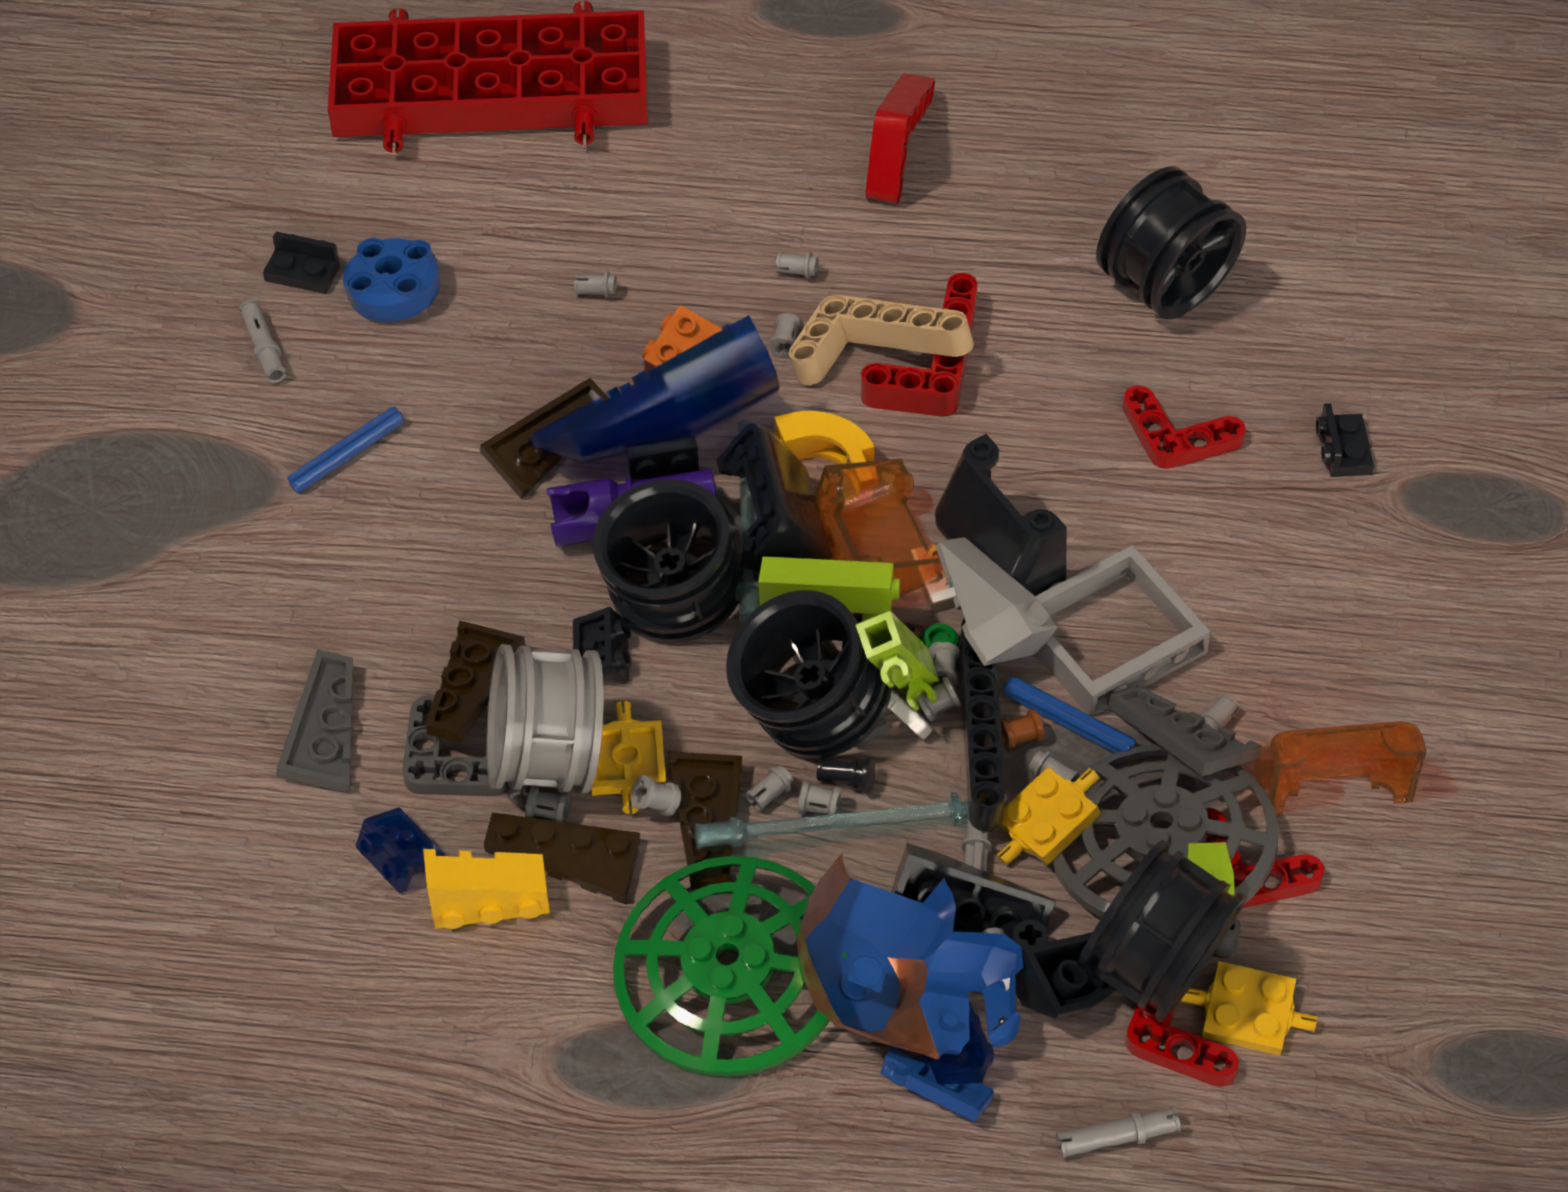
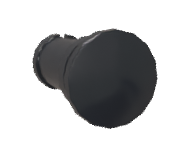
(848, 772)

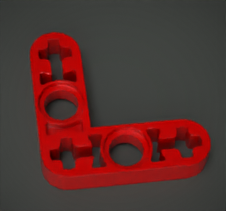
(1178, 440)
(1300, 883)
(1145, 1022)

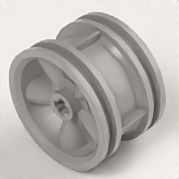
(544, 719)

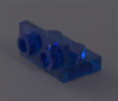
(395, 847)
(971, 1063)

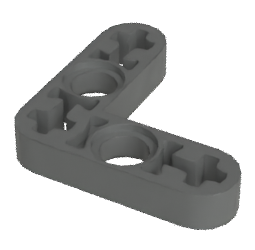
(432, 761)

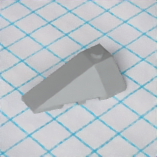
(998, 612)

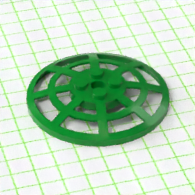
(708, 977)

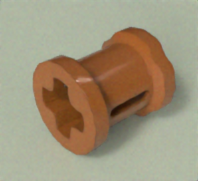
(1021, 730)

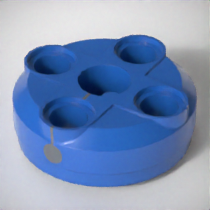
(391, 278)

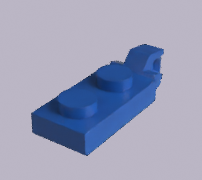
(916, 1075)

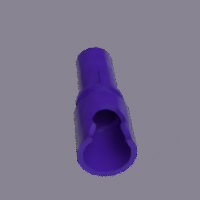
(581, 504)

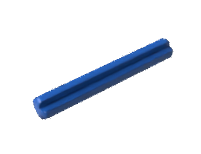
(345, 449)
(1068, 715)

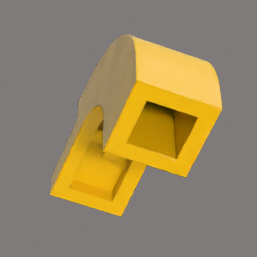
(823, 436)

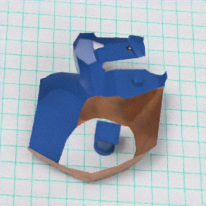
(903, 966)

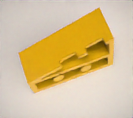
(485, 889)

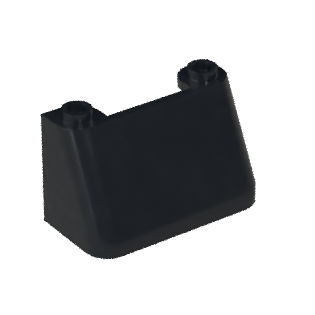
(781, 496)
(973, 507)

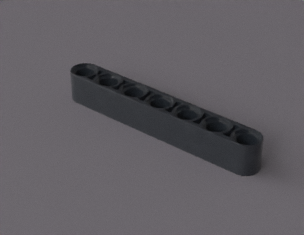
(982, 739)

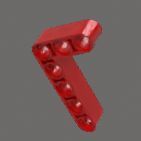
(890, 135)
(920, 389)

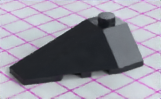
(979, 897)
(1054, 981)

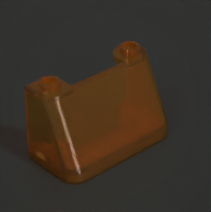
(870, 520)
(1385, 751)

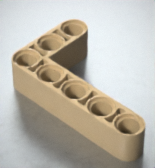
(875, 323)

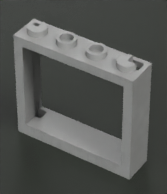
(1147, 667)

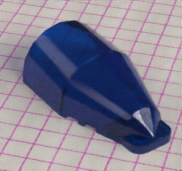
(672, 401)

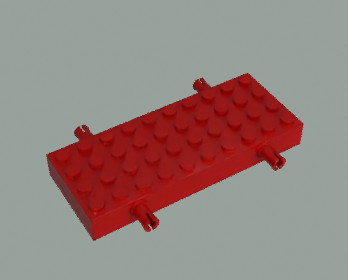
(488, 74)

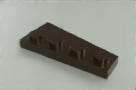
(512, 453)
(466, 680)
(708, 795)
(581, 853)

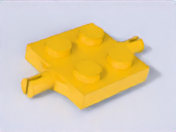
(626, 753)
(1048, 816)
(1249, 1008)

